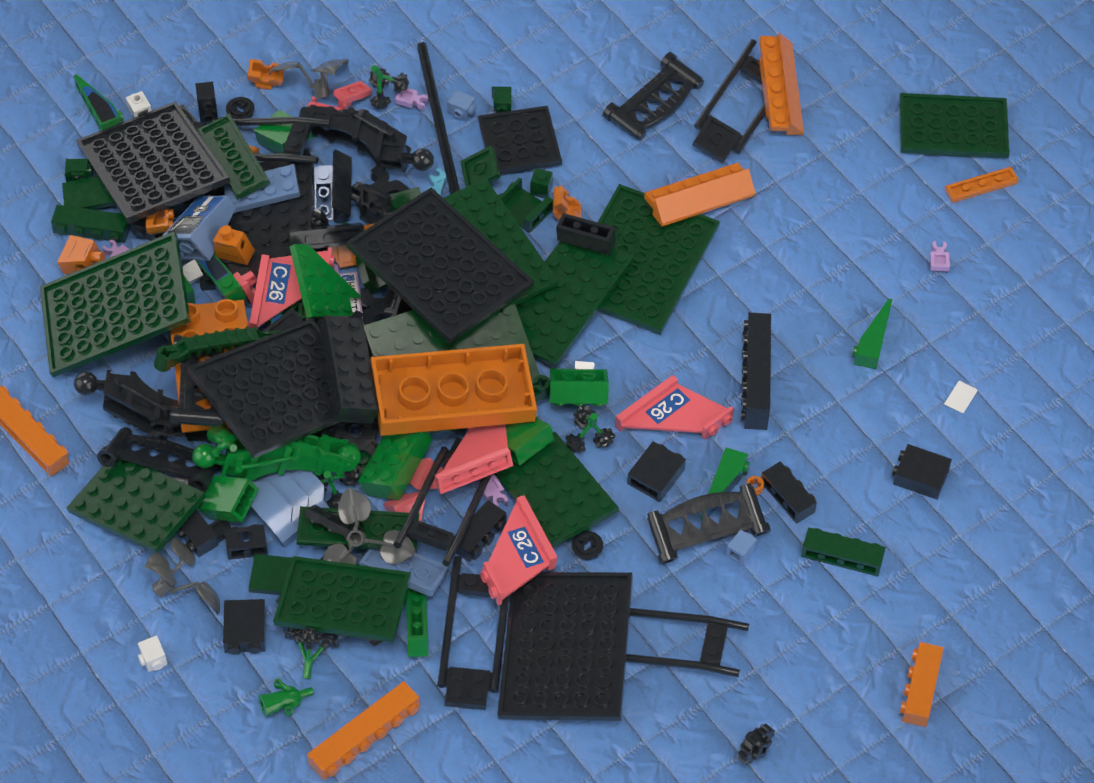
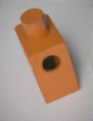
(233, 245)
(79, 254)

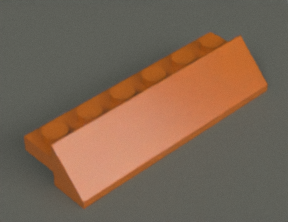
(780, 85)
(700, 194)

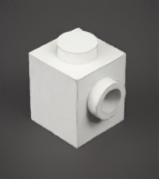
(138, 104)
(152, 654)

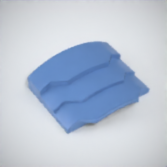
(280, 500)

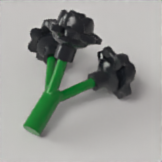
(379, 78)
(586, 417)
(347, 477)
(309, 637)

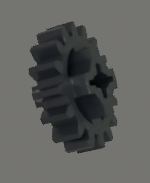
(756, 743)

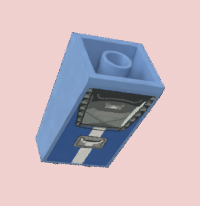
(200, 224)

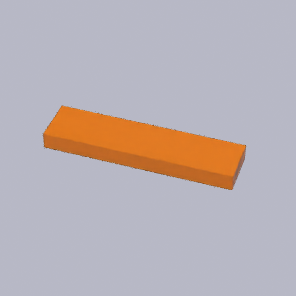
(981, 184)

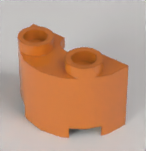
(260, 75)
(564, 203)
(160, 221)

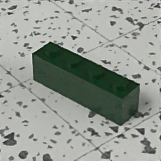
(90, 223)
(843, 551)

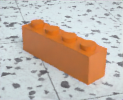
(922, 684)

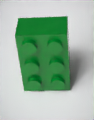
(579, 386)

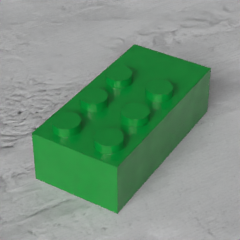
(394, 464)

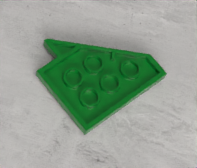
(320, 285)

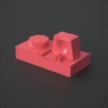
(352, 92)
(246, 282)

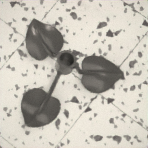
(321, 84)
(355, 508)
(167, 582)

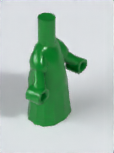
(223, 438)
(286, 699)

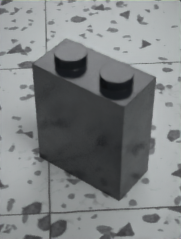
(656, 471)
(921, 471)
(244, 626)

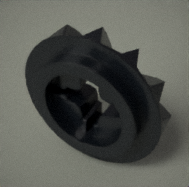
(243, 103)
(319, 218)
(582, 539)

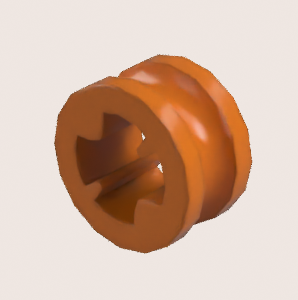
(760, 484)

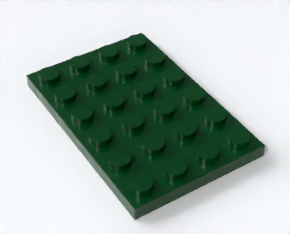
(953, 125)
(558, 491)
(136, 503)
(342, 599)

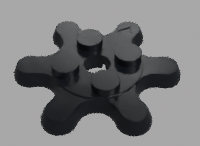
(363, 441)

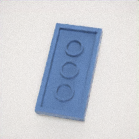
(282, 187)
(425, 573)

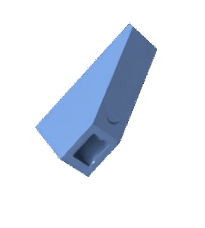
(323, 189)

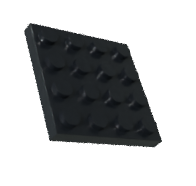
(521, 139)

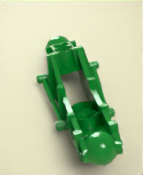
(306, 454)

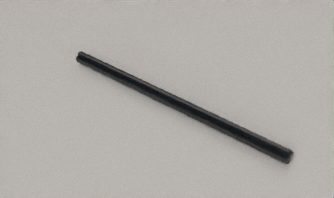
(438, 118)

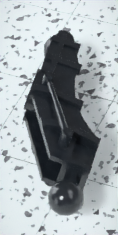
(369, 135)
(136, 404)

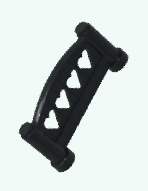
(674, 71)
(188, 411)
(121, 449)
(670, 541)

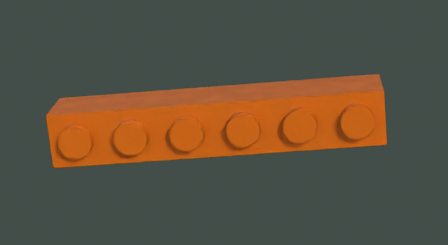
(31, 434)
(364, 730)

